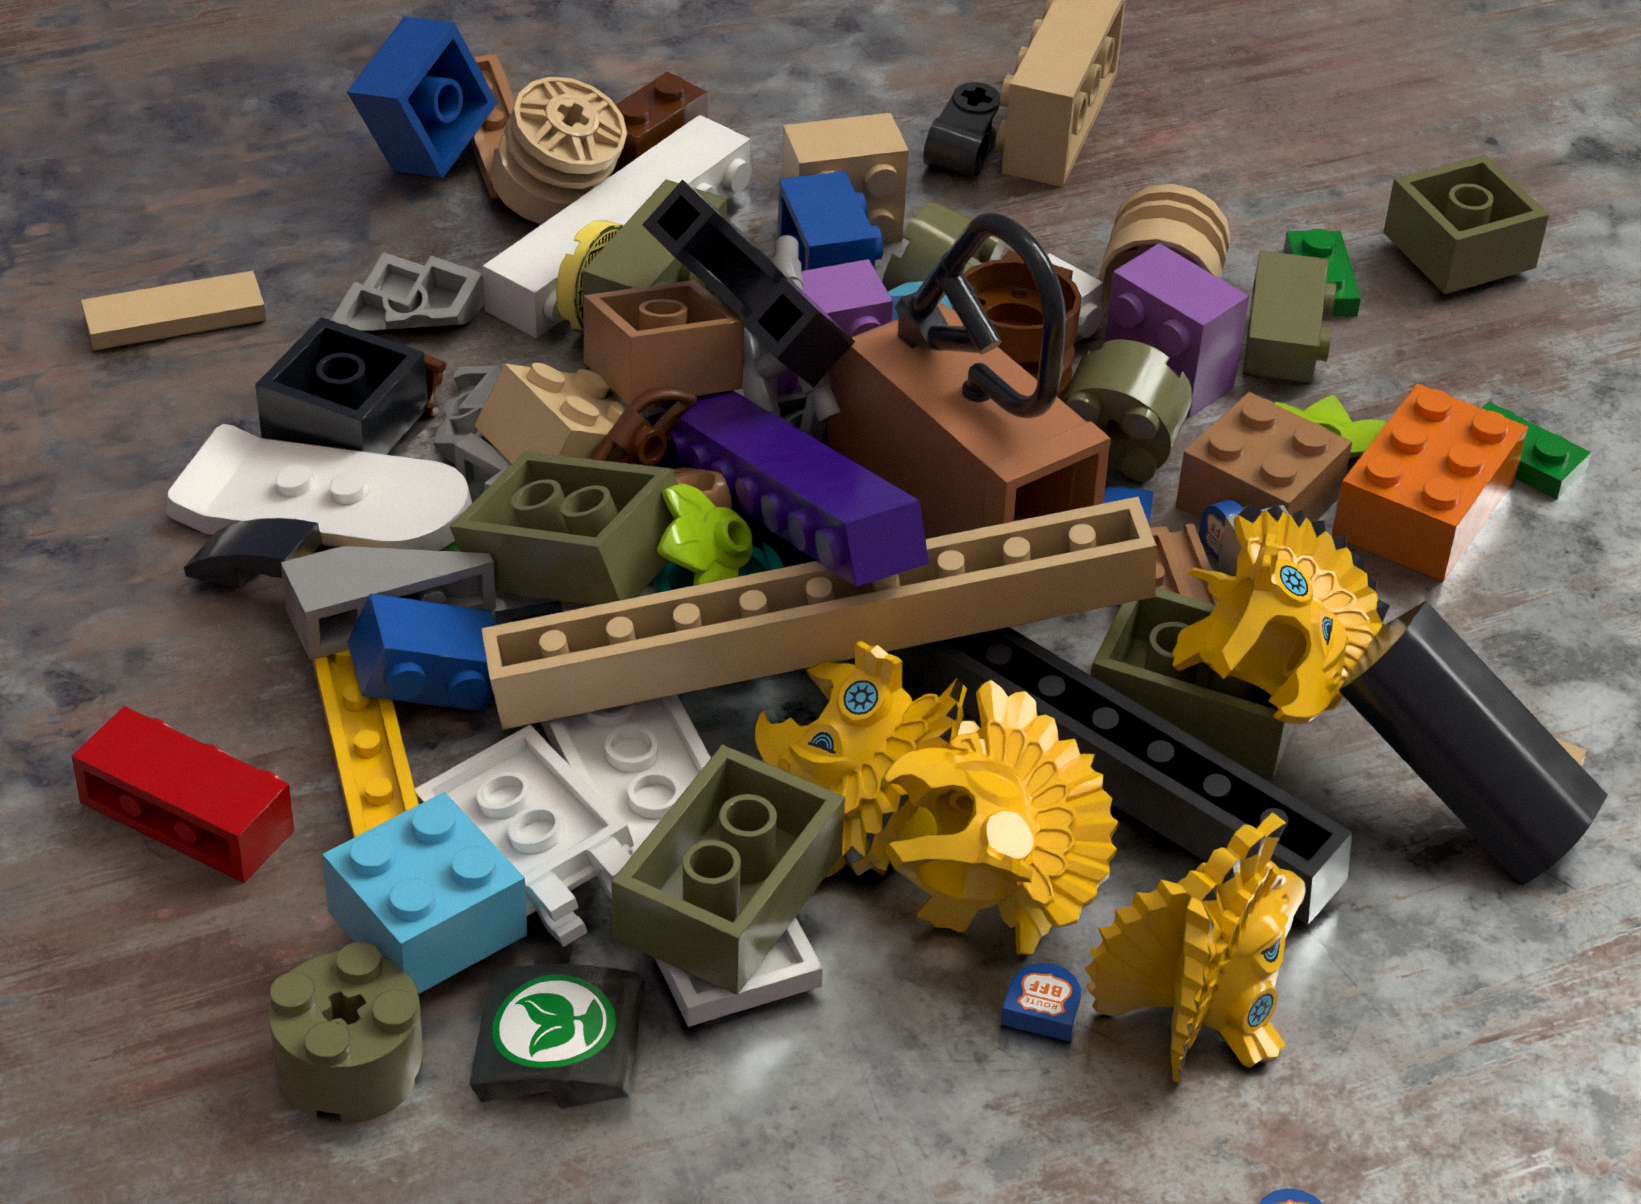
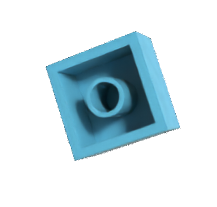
(427, 892)

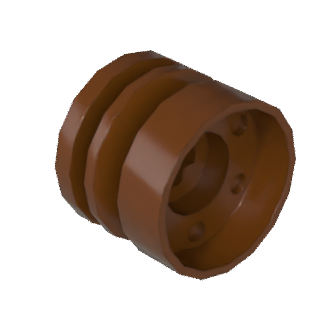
(1016, 313)

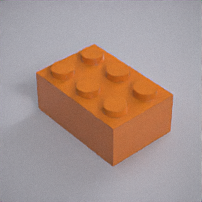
(1429, 481)

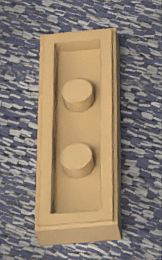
(173, 310)

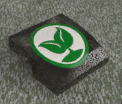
(558, 1033)

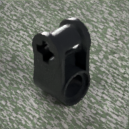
(964, 130)

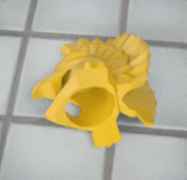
(1014, 822)

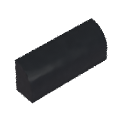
(1473, 742)

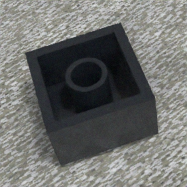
(343, 390)

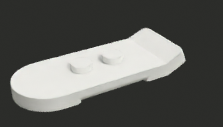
(349, 493)

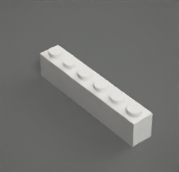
(525, 276)

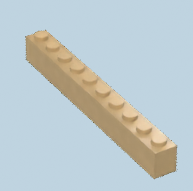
(812, 616)

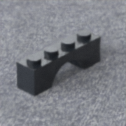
(749, 283)

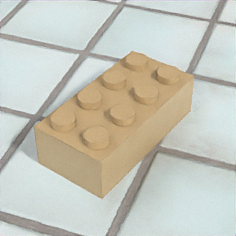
(1059, 88)

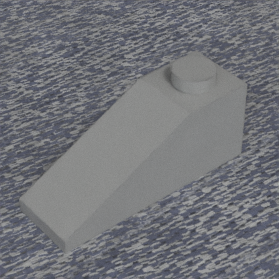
(331, 587)

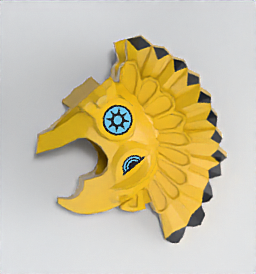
(1289, 615)
(857, 740)
(1206, 948)

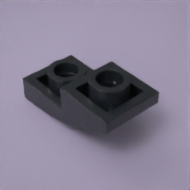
(252, 548)

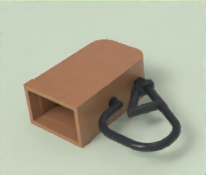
(955, 415)

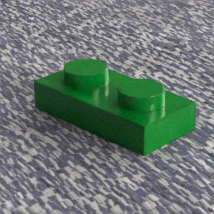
(1330, 246)
(1547, 458)

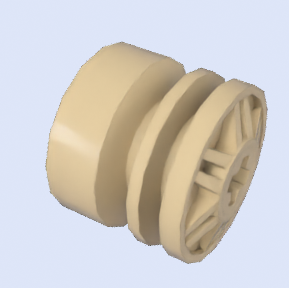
(556, 147)
(1168, 216)

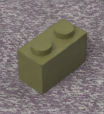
(1287, 317)

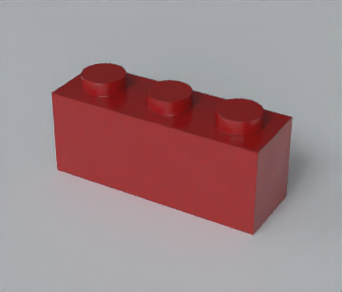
(184, 793)

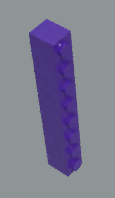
(800, 487)

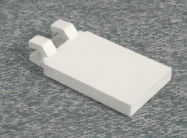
(541, 822)

